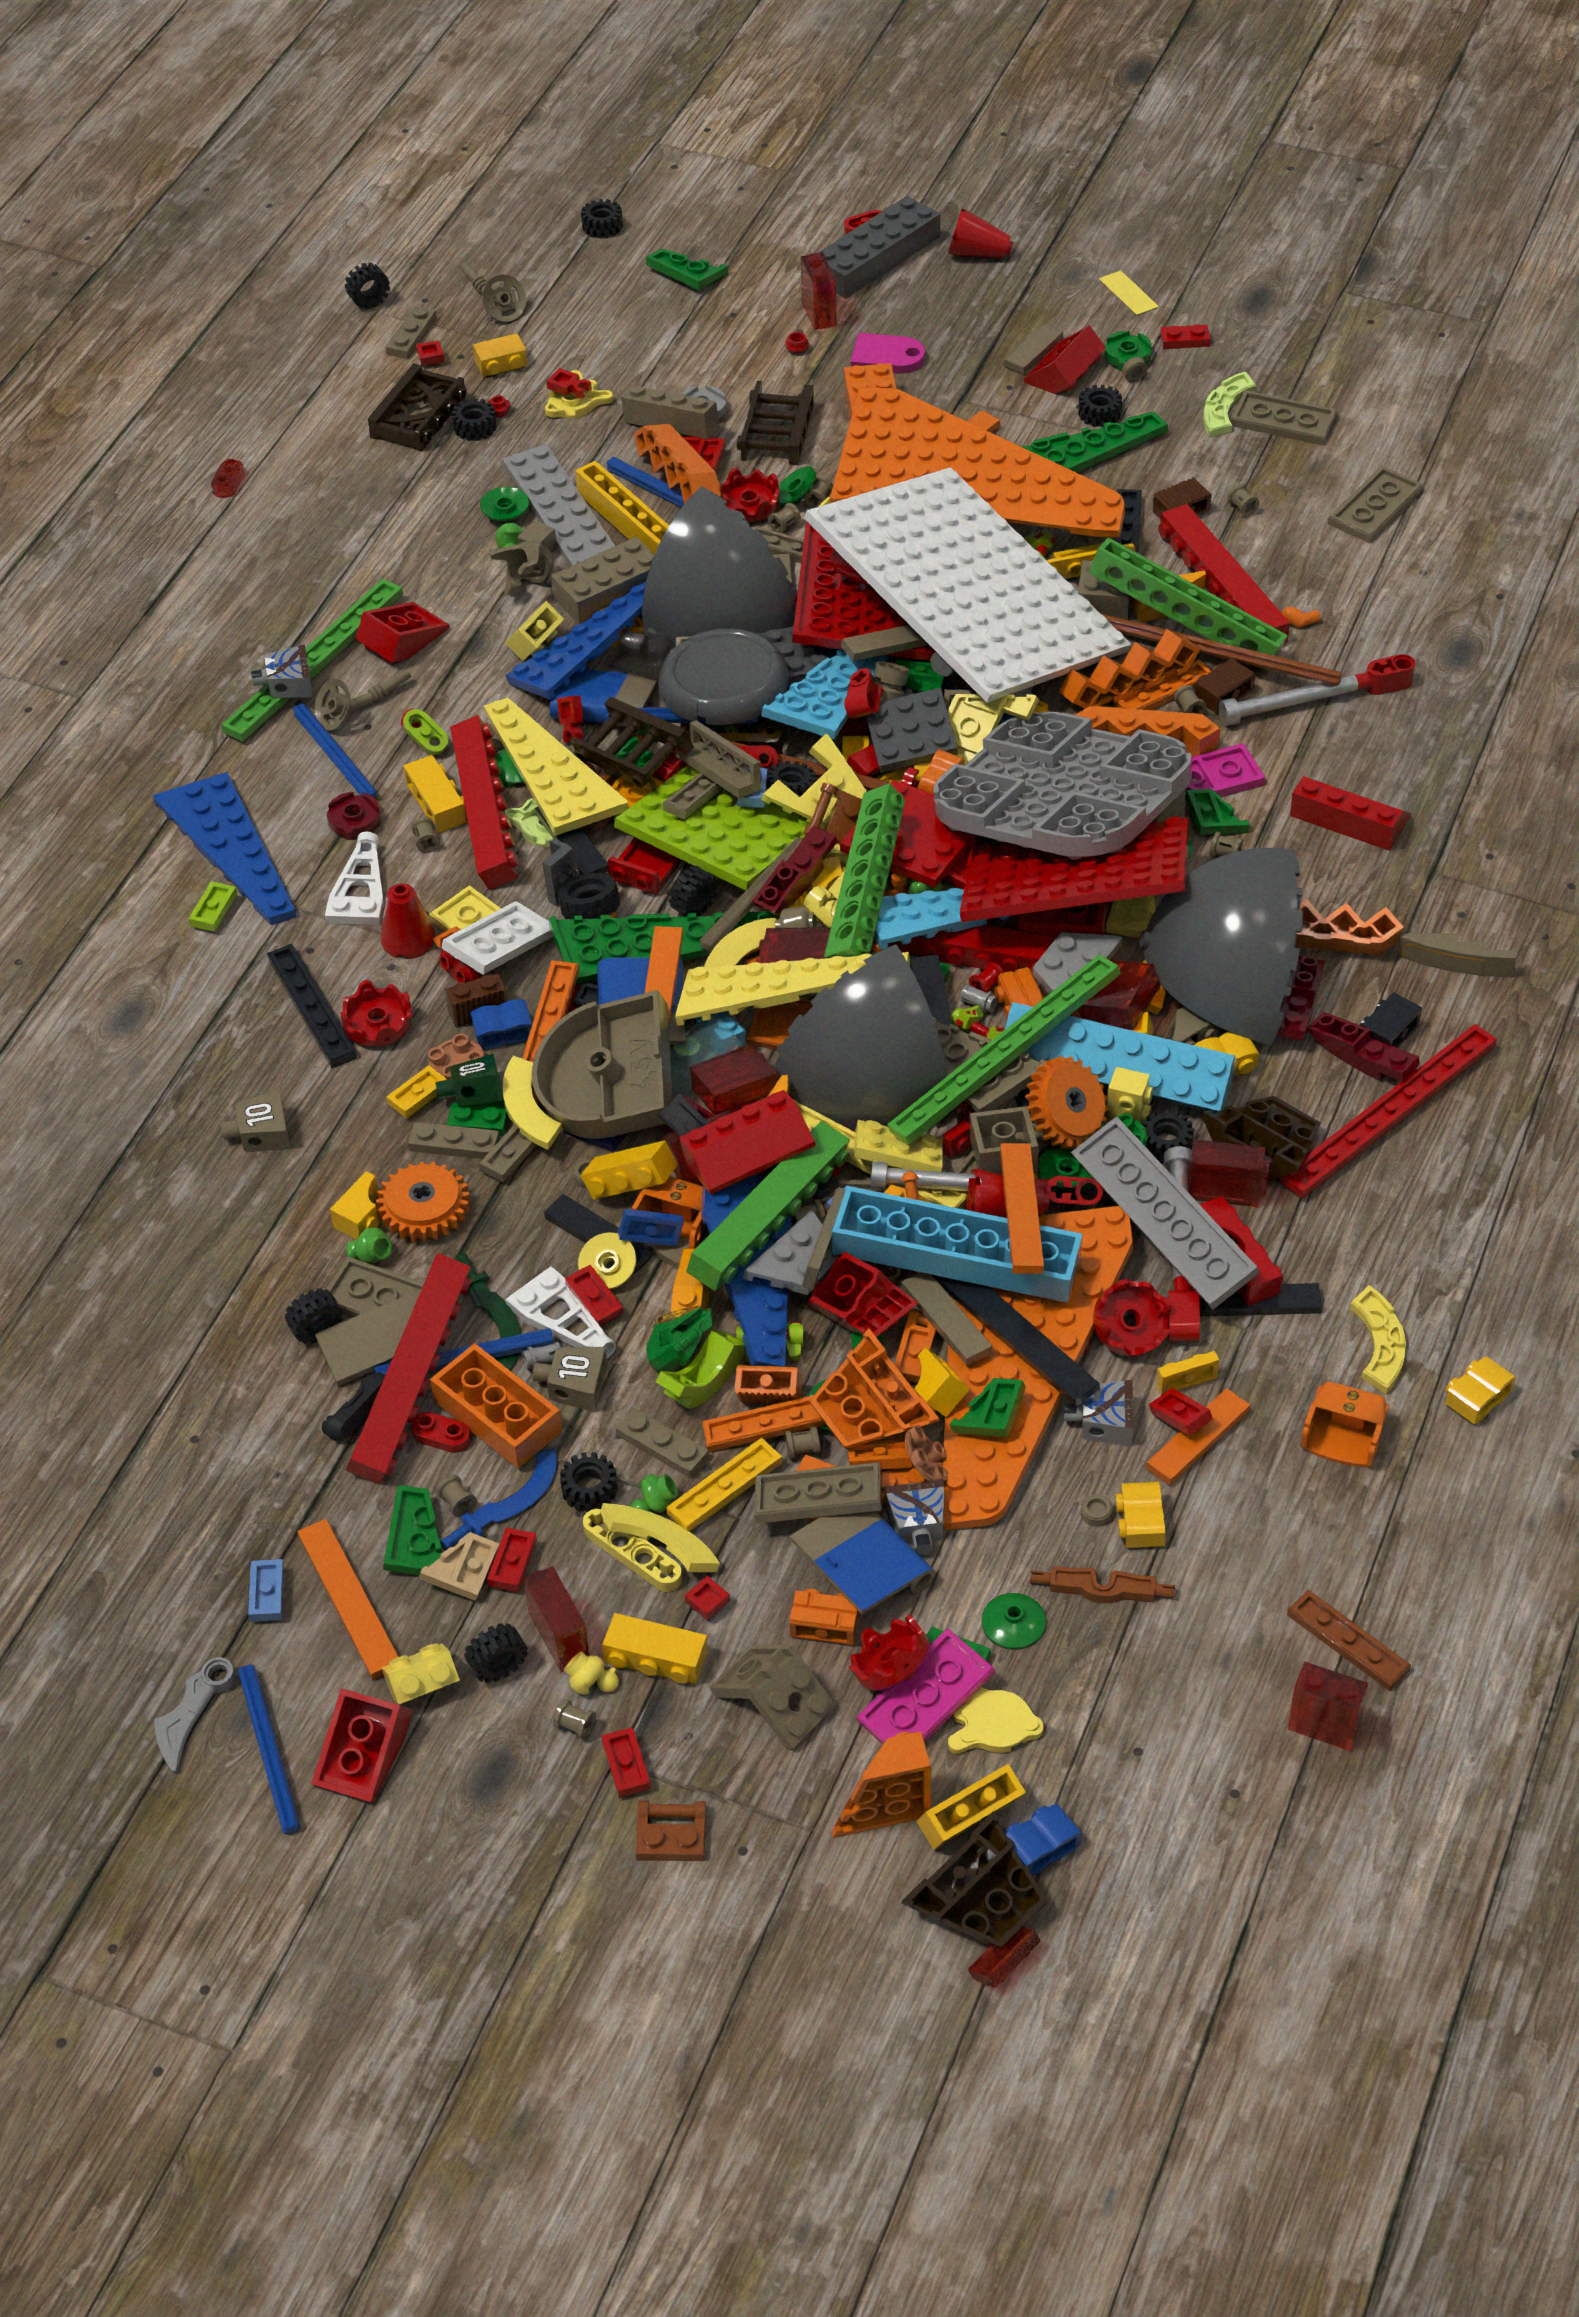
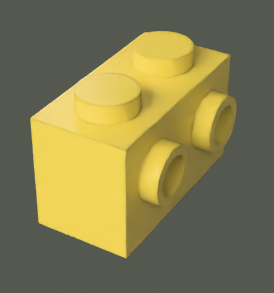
(534, 631)
(1129, 1094)
(420, 1673)

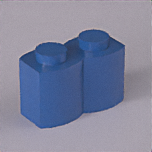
(502, 1024)
(1044, 1838)

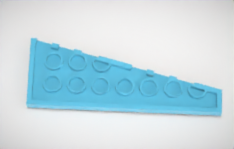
(818, 700)
(921, 915)

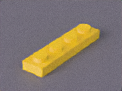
(724, 1485)

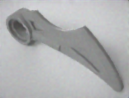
(175, 1726)

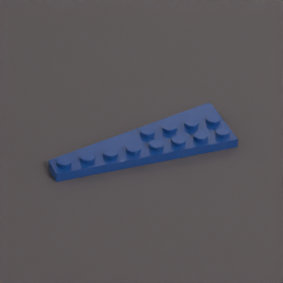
(570, 652)
(225, 835)

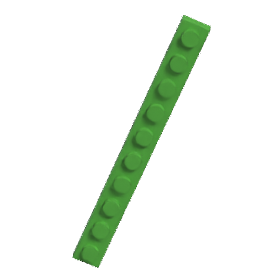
(319, 654)
(1003, 1049)

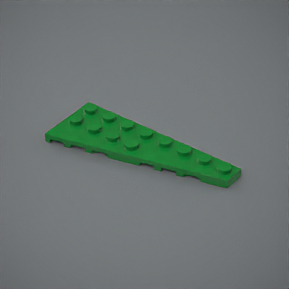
(1097, 445)
(629, 937)

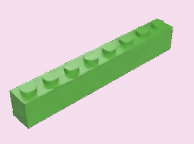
(767, 1208)

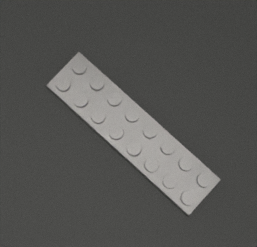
(558, 503)
(1165, 1213)

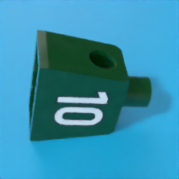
(472, 1082)

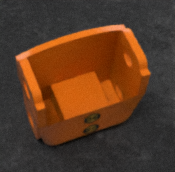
(676, 1198)
(1345, 1424)

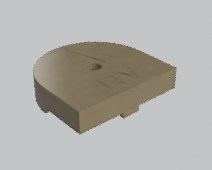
(607, 1067)

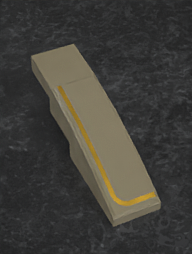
(1446, 953)

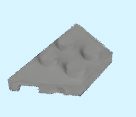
(1070, 954)
(789, 1257)

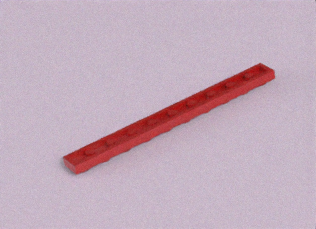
(1389, 1110)

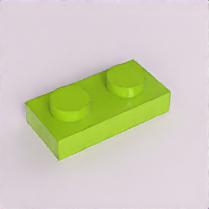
(213, 906)

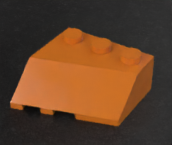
(891, 1788)

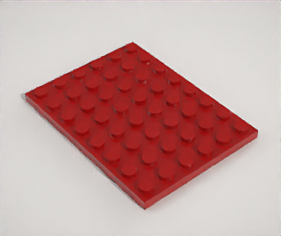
(838, 606)
(1028, 880)

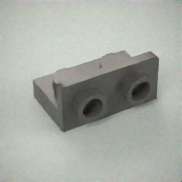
(558, 868)

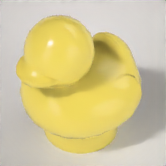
(585, 1672)

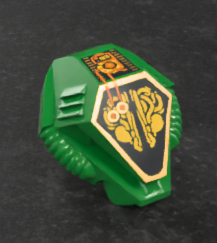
(675, 1342)

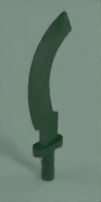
(494, 1305)

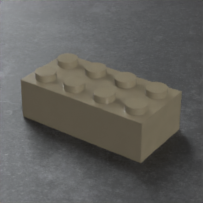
(601, 579)

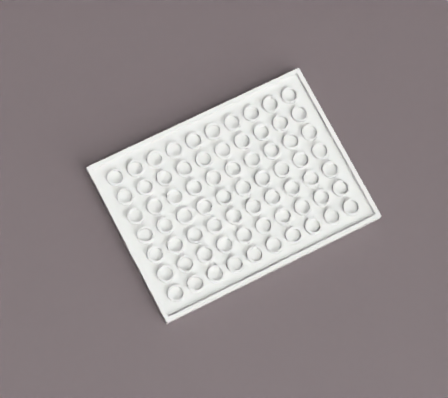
(967, 583)

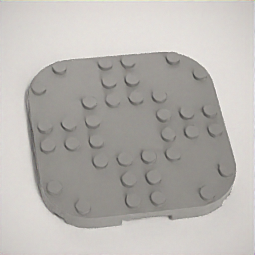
(1063, 785)

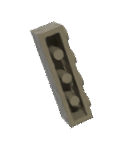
(684, 413)

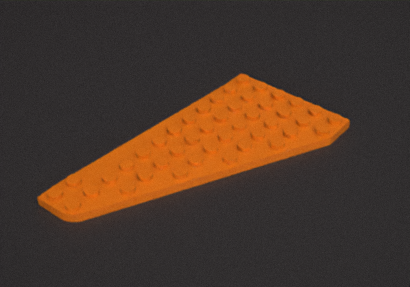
(904, 438)
(989, 1469)

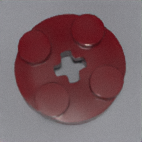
(351, 826)

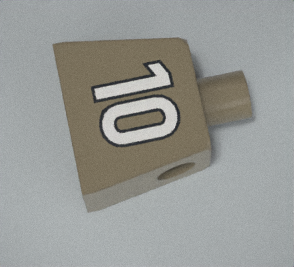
(259, 1124)
(574, 1376)

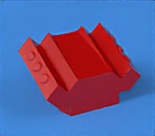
(860, 1297)

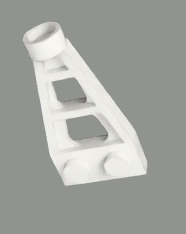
(353, 909)
(544, 1291)

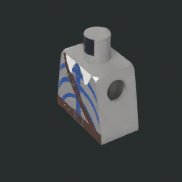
(285, 673)
(1106, 1414)
(917, 1512)

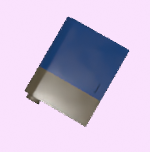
(598, 687)
(626, 978)
(863, 1558)

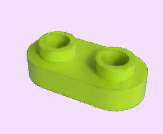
(426, 732)

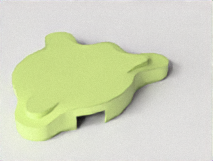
(529, 824)

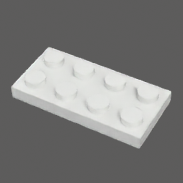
(498, 937)

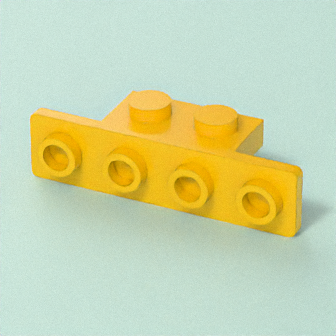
(1069, 562)

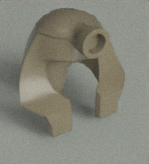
(525, 562)

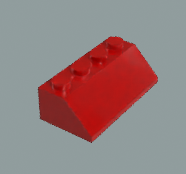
(1347, 813)
(746, 1141)

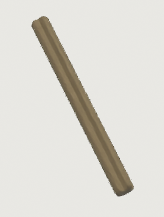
(744, 902)

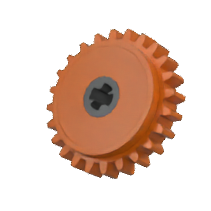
(1066, 1102)
(423, 1201)

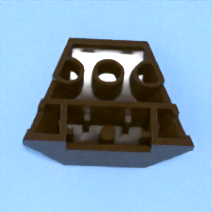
(1267, 1124)
(981, 1888)

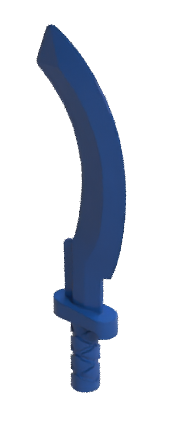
(535, 1487)

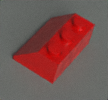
(1067, 362)

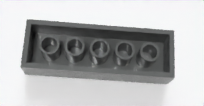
(881, 244)

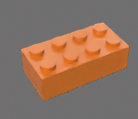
(867, 376)
(496, 1405)

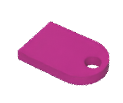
(885, 349)
(1226, 771)

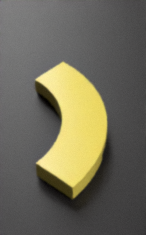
(739, 943)
(522, 1107)
(1387, 1338)
(679, 1542)

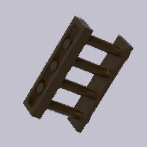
(796, 432)
(637, 722)

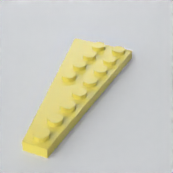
(558, 780)
(760, 985)

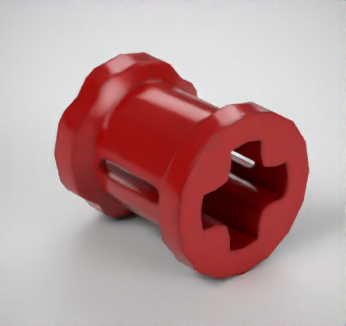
(987, 978)

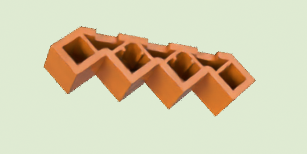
(677, 459)
(1140, 669)
(1192, 729)
(1347, 932)

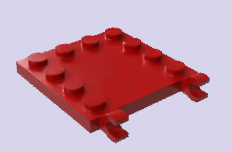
(924, 844)

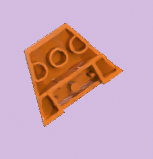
(869, 1397)

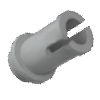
(976, 997)
(539, 1355)

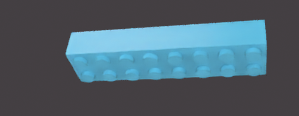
(1177, 1070)
(949, 1243)

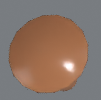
(453, 1052)
(925, 1454)

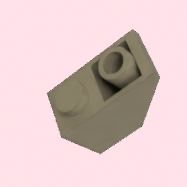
(1192, 1028)

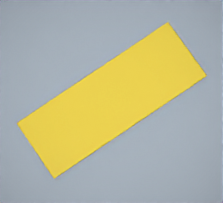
(1128, 292)

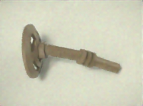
(499, 296)
(339, 706)

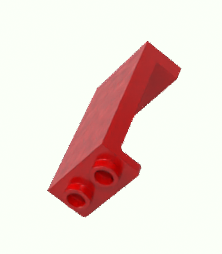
(643, 866)

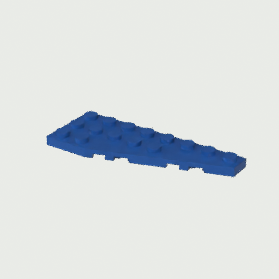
(757, 1304)

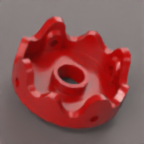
(757, 486)
(373, 1002)
(1150, 1313)
(893, 1657)

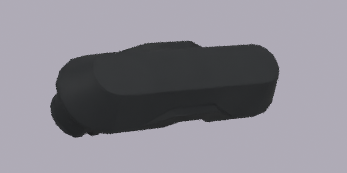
(354, 1411)

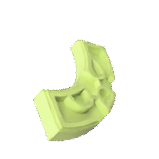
(1221, 400)

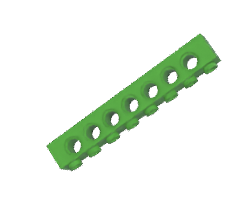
(1148, 583)
(866, 873)

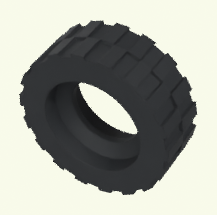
(589, 896)

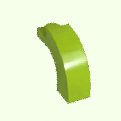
(706, 1372)

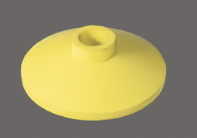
(607, 1248)

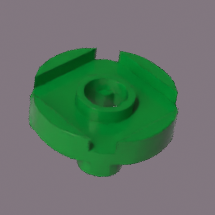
(1135, 347)
(1057, 1159)

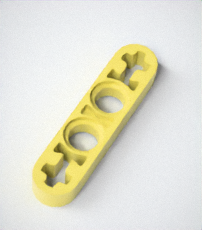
(629, 1552)

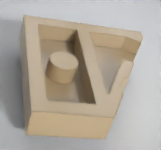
(462, 1566)

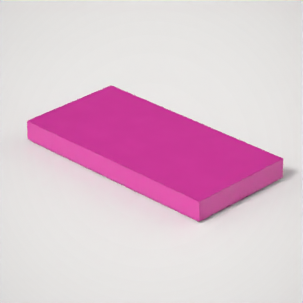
(925, 1702)

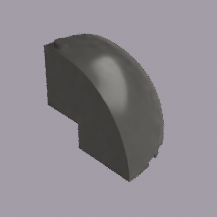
(715, 575)
(1231, 940)
(864, 1045)

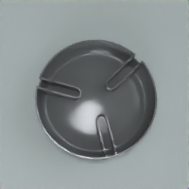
(722, 676)

